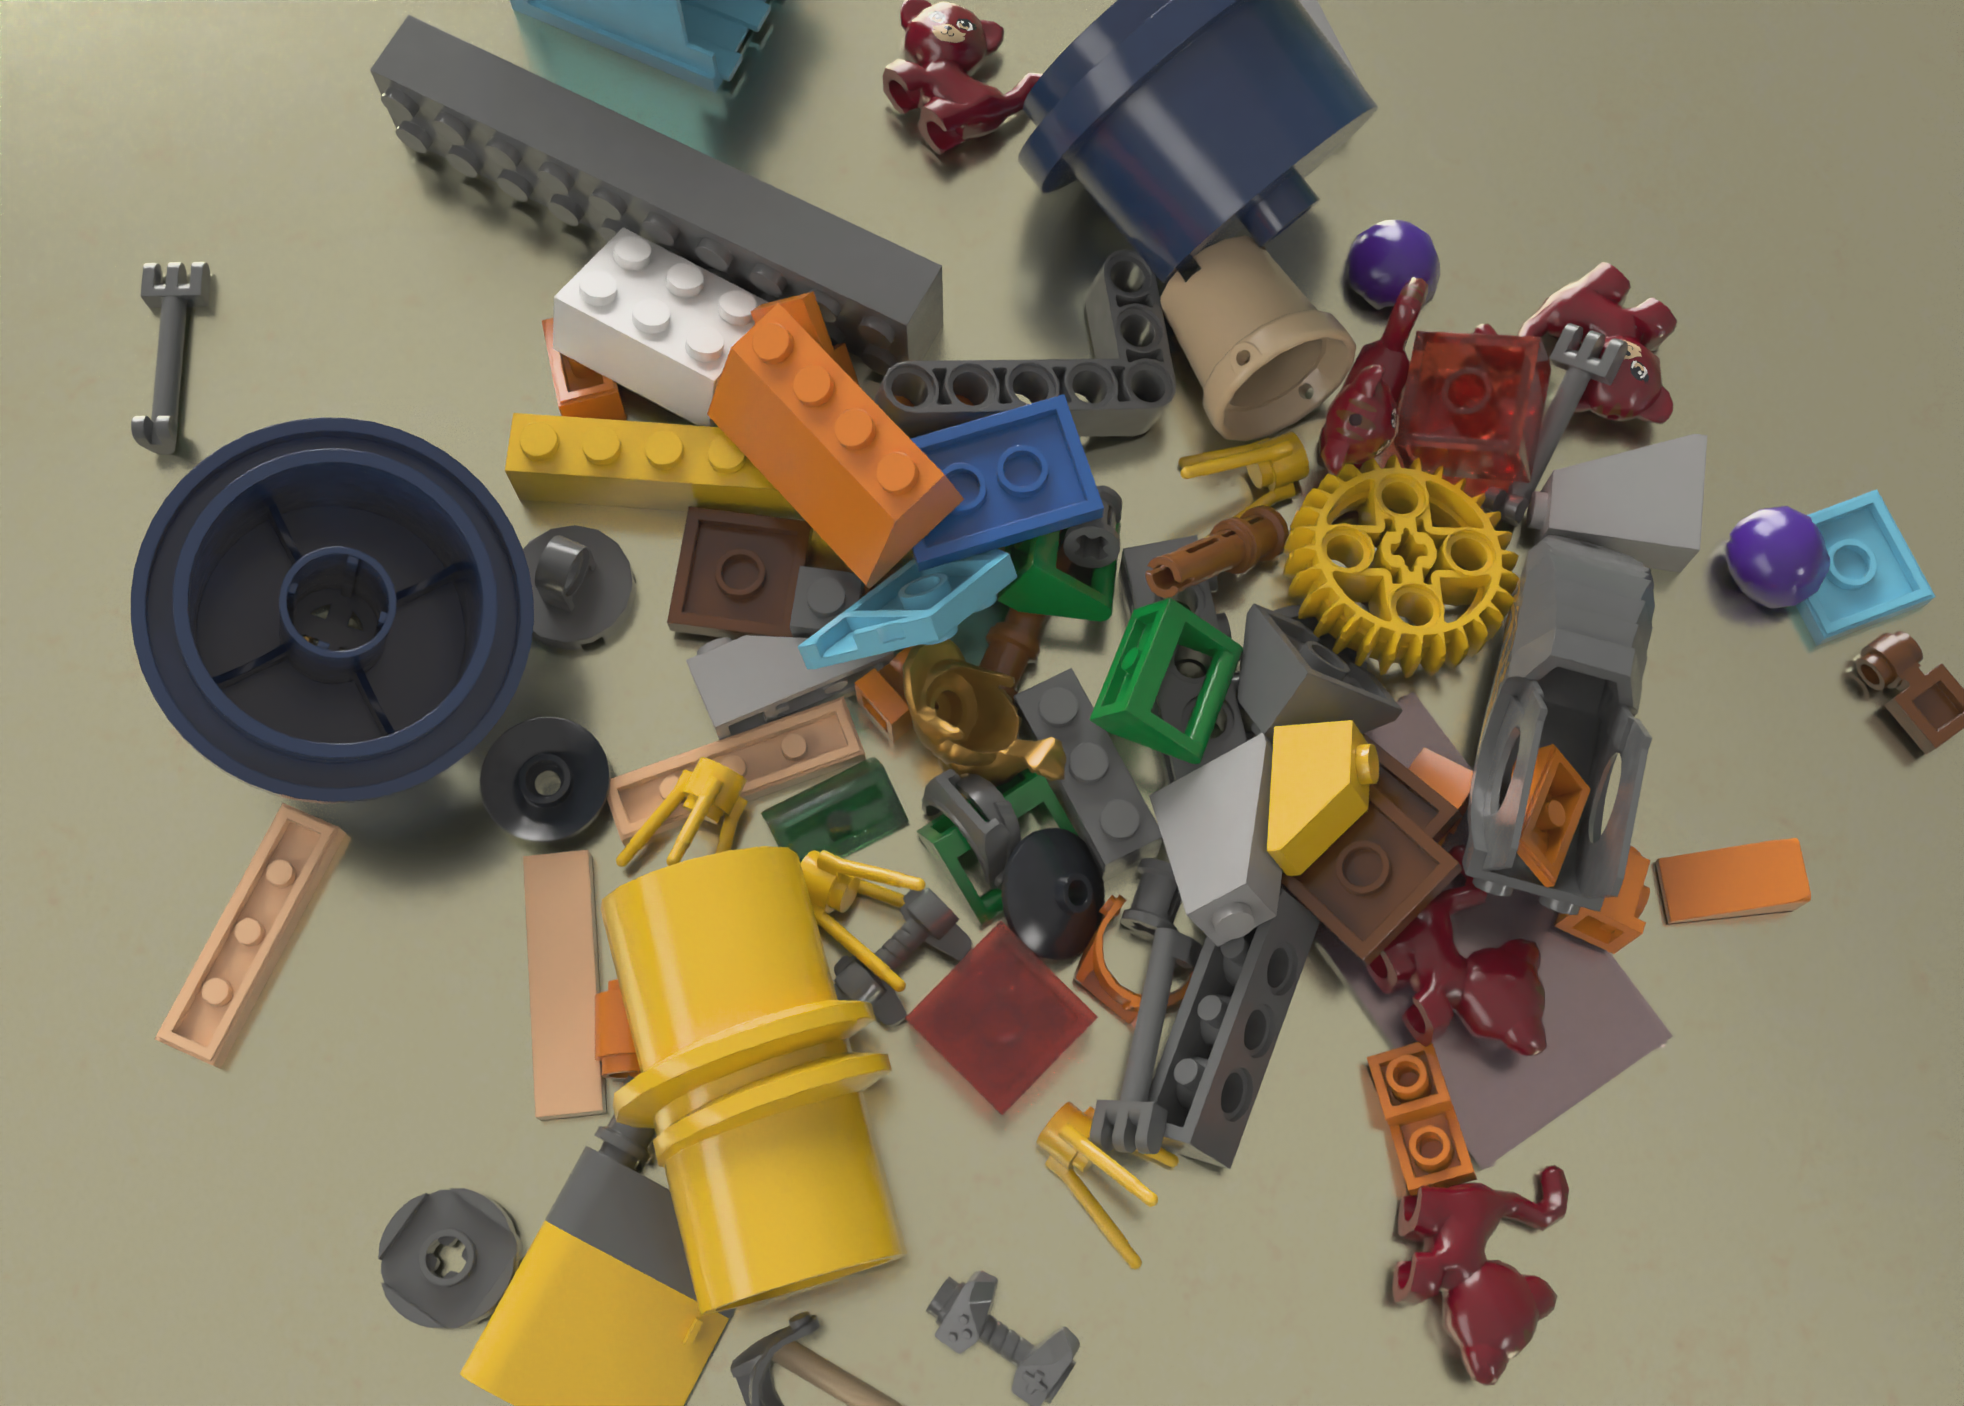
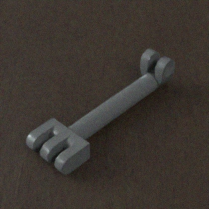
(173, 298)
(1580, 368)
(1132, 1120)

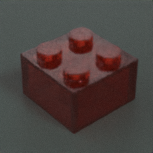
(1474, 405)
(1001, 1017)

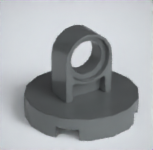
(578, 586)

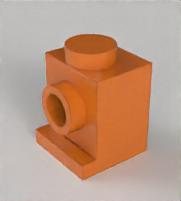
(1618, 919)

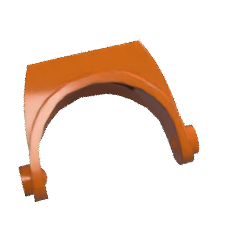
(1098, 980)

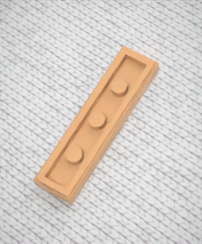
(766, 756)
(250, 936)
(563, 984)

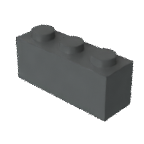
(1097, 785)

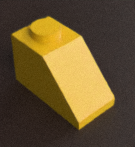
(1316, 789)

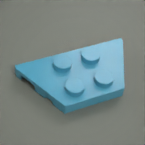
(911, 609)

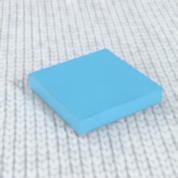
(1869, 570)

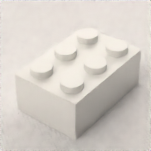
(652, 323)

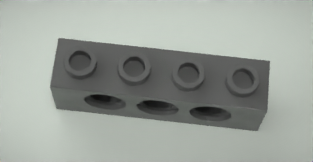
(1179, 693)
(1229, 1033)

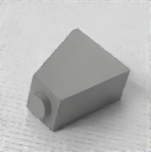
(1630, 502)
(1218, 841)

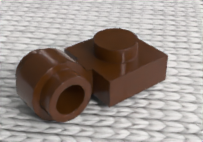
(1928, 704)

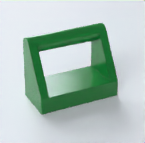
(1049, 591)
(1140, 668)
(947, 842)

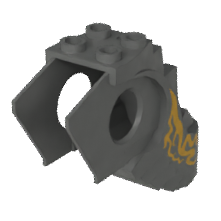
(1570, 681)

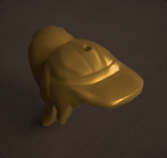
(971, 719)

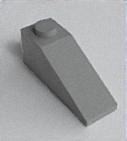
(766, 679)

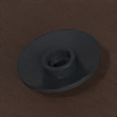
(528, 756)
(1052, 893)

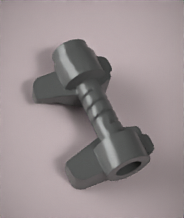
(926, 921)
(966, 1317)

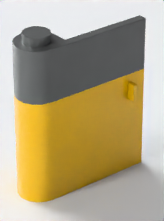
(599, 1300)

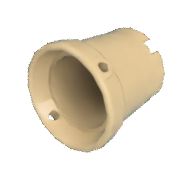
(1254, 340)

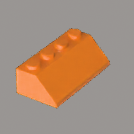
(828, 447)

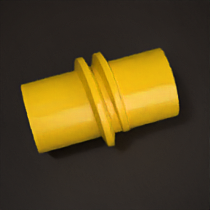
(750, 1077)

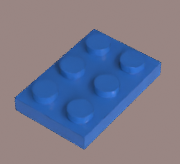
(1017, 477)

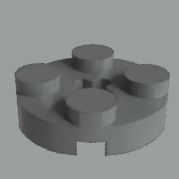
(410, 1266)

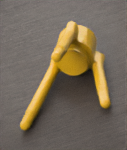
(1269, 463)
(710, 793)
(834, 885)
(1069, 1146)

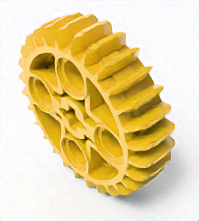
(1395, 573)

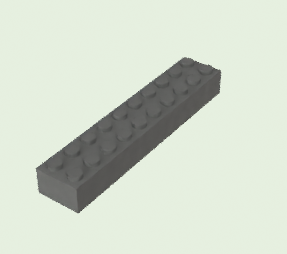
(621, 174)

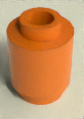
(613, 1035)

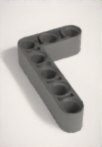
(1103, 381)

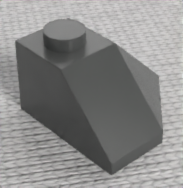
(1298, 681)

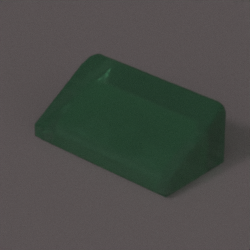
(838, 812)

